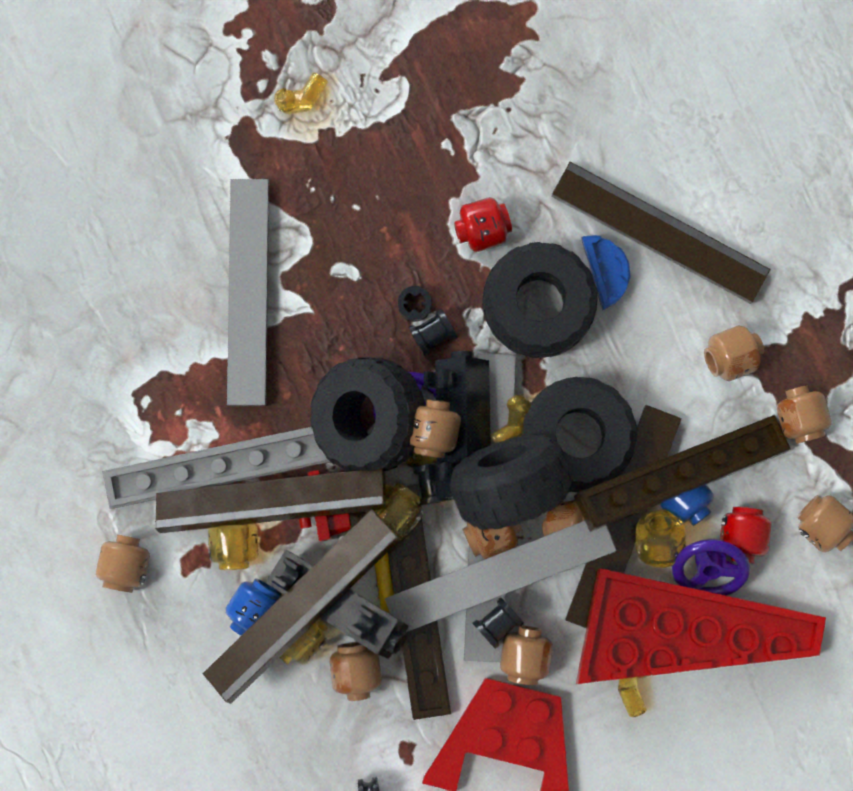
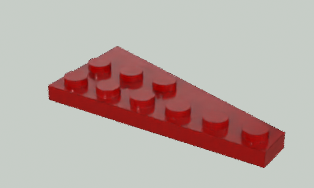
(668, 628)

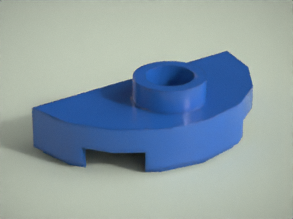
(608, 267)

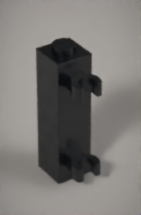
(466, 386)
(350, 614)

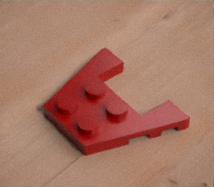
(507, 726)

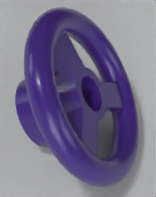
(711, 564)

